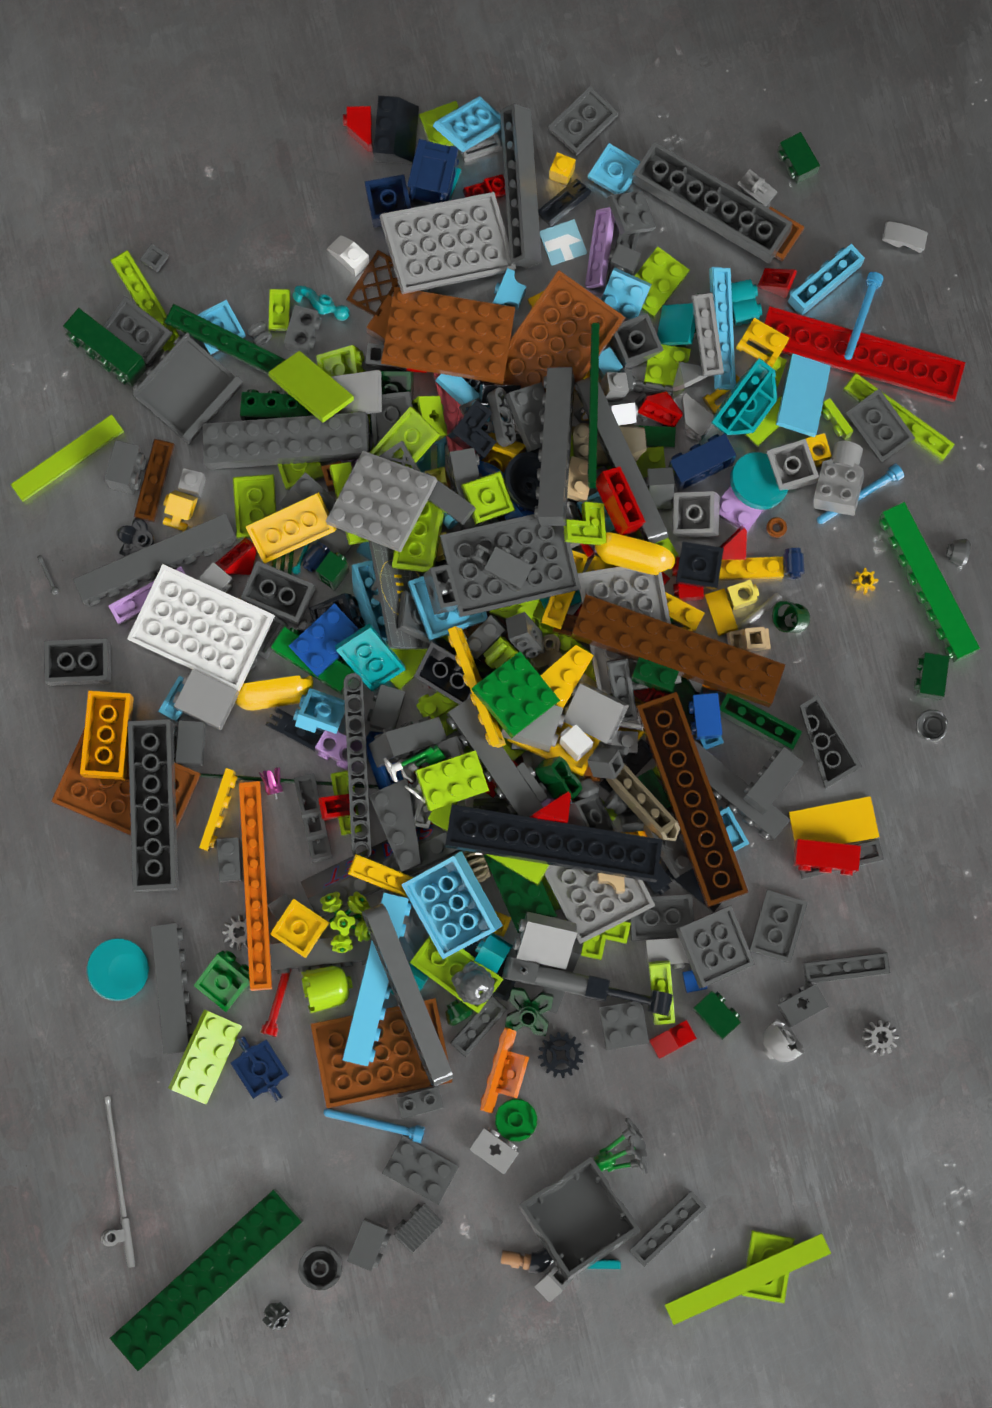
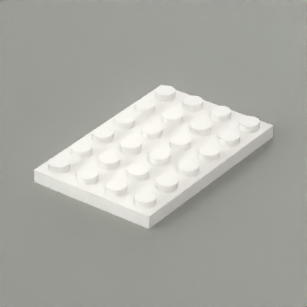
(201, 627)

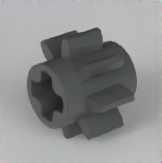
(276, 1316)

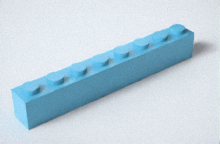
(373, 991)

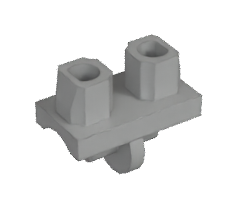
(756, 188)

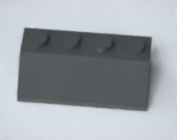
(306, 487)

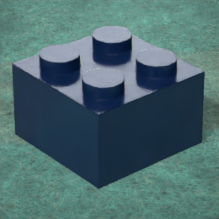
(386, 196)

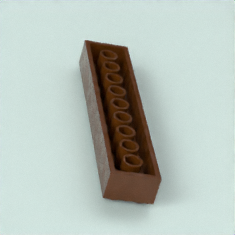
(688, 652)
(691, 799)

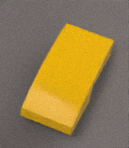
(721, 612)

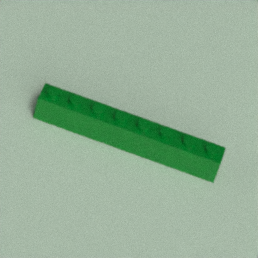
(929, 582)

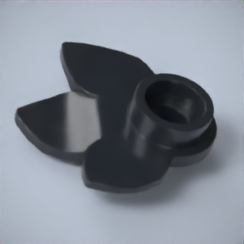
(132, 537)

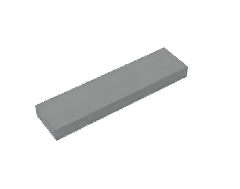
(707, 334)

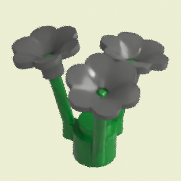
(606, 1159)

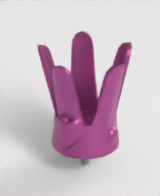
(272, 784)

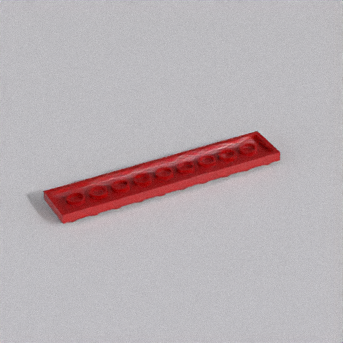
(872, 357)

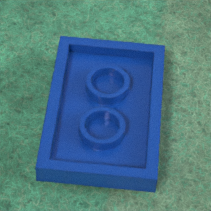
(318, 641)

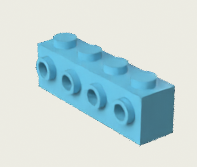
(829, 276)

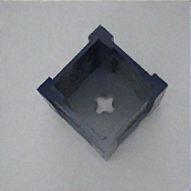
(433, 172)

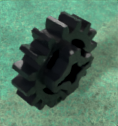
(554, 1062)

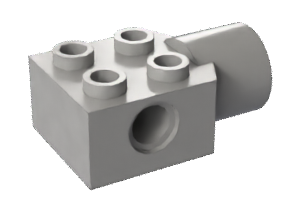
(840, 480)

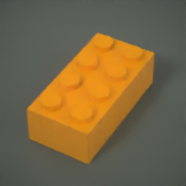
(106, 735)

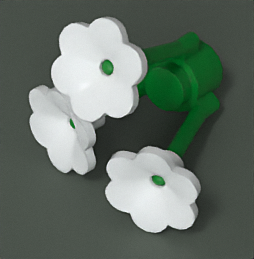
(431, 755)

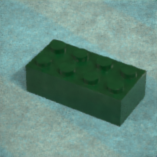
(105, 347)
(520, 893)

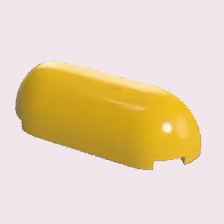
(635, 554)
(273, 692)

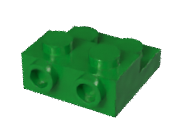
(224, 980)

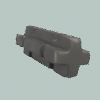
(652, 388)

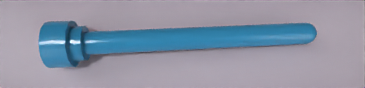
(874, 281)
(893, 474)
(415, 1132)

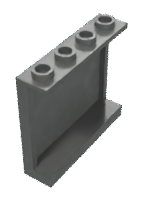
(186, 388)

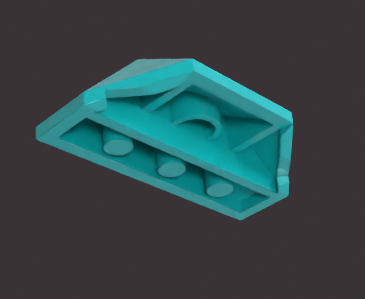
(748, 401)

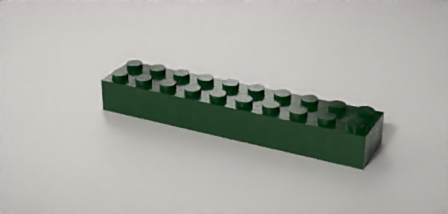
(206, 1279)

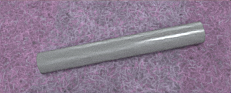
(759, 611)

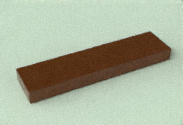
(154, 480)

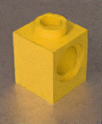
(820, 442)

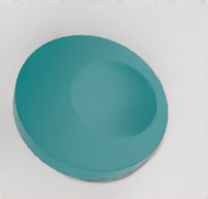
(755, 482)
(117, 969)

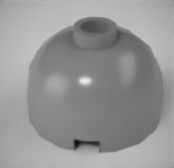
(781, 1043)

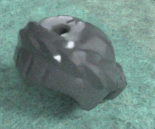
(472, 981)

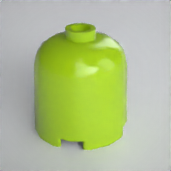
(325, 987)

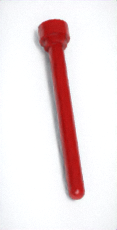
(270, 1026)

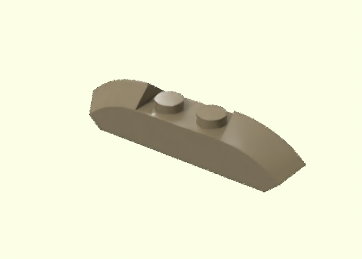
(644, 805)

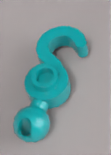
(321, 303)

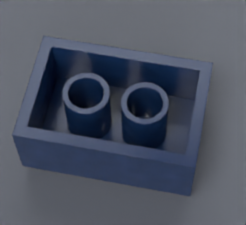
(702, 461)

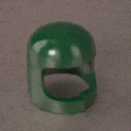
(802, 616)

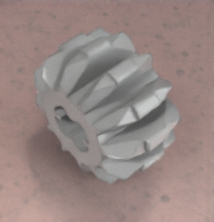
(232, 935)
(887, 1035)

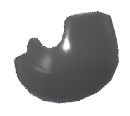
(932, 725)

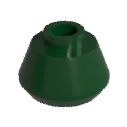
(457, 1012)

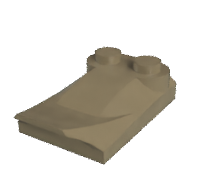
(633, 435)

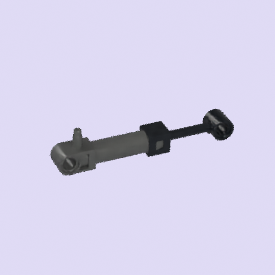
(579, 984)

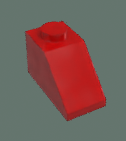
(359, 125)

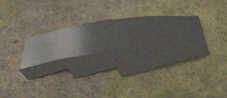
(312, 819)

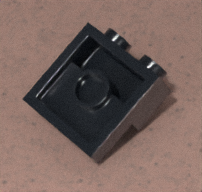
(345, 602)

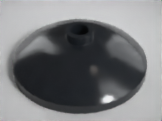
(522, 471)

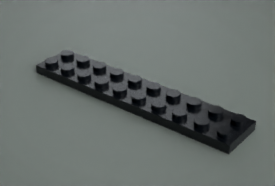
(553, 843)

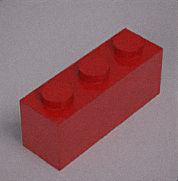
(619, 501)
(826, 857)

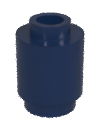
(315, 556)
(793, 563)

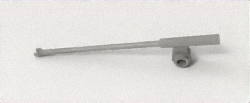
(124, 1234)

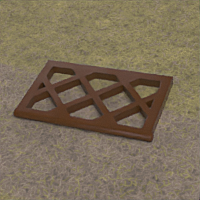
(360, 286)

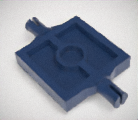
(259, 1069)

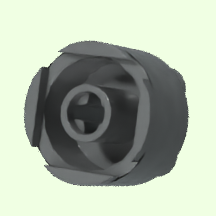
(308, 1265)

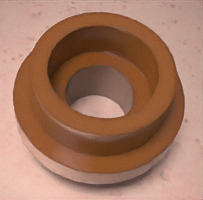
(776, 521)

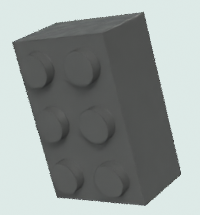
(278, 593)
(77, 662)
(407, 740)

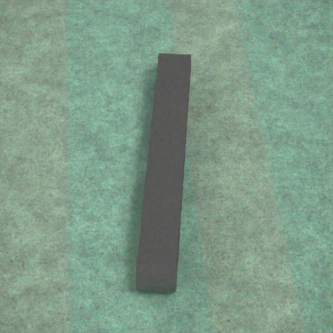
(618, 455)
(352, 757)
(407, 995)

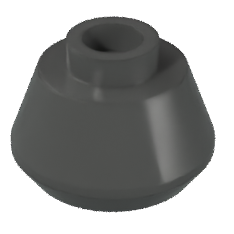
(959, 551)
(589, 789)

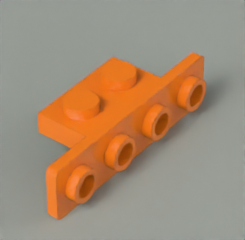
(506, 1072)

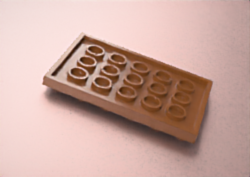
(559, 333)
(448, 335)
(109, 799)
(395, 1063)

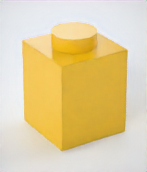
(562, 169)

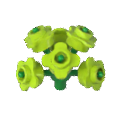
(343, 922)

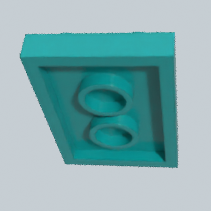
(370, 657)

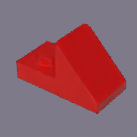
(672, 1039)

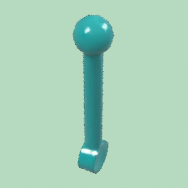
(296, 569)

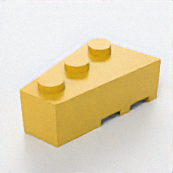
(566, 673)

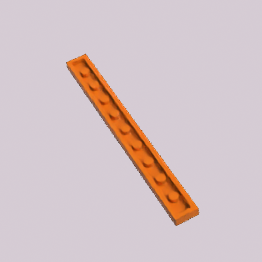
(255, 886)

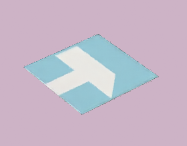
(563, 242)

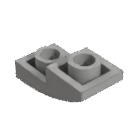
(901, 234)

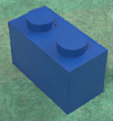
(706, 716)

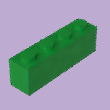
(332, 676)

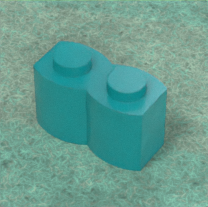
(744, 302)

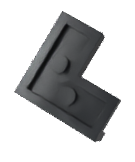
(468, 430)

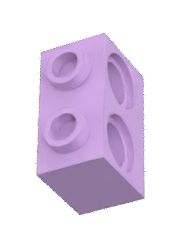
(337, 752)

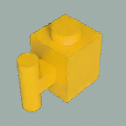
(180, 507)

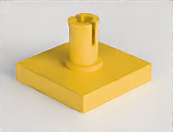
(299, 928)

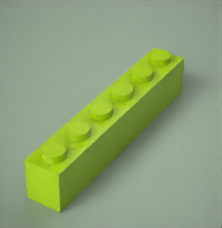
(530, 870)

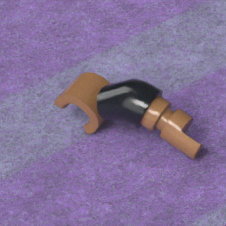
(535, 1262)

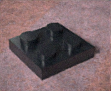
(699, 565)

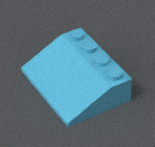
(452, 905)

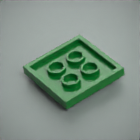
(515, 694)

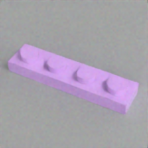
(600, 248)
(132, 604)

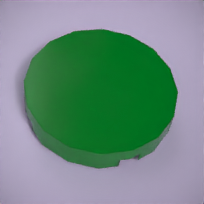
(516, 1120)

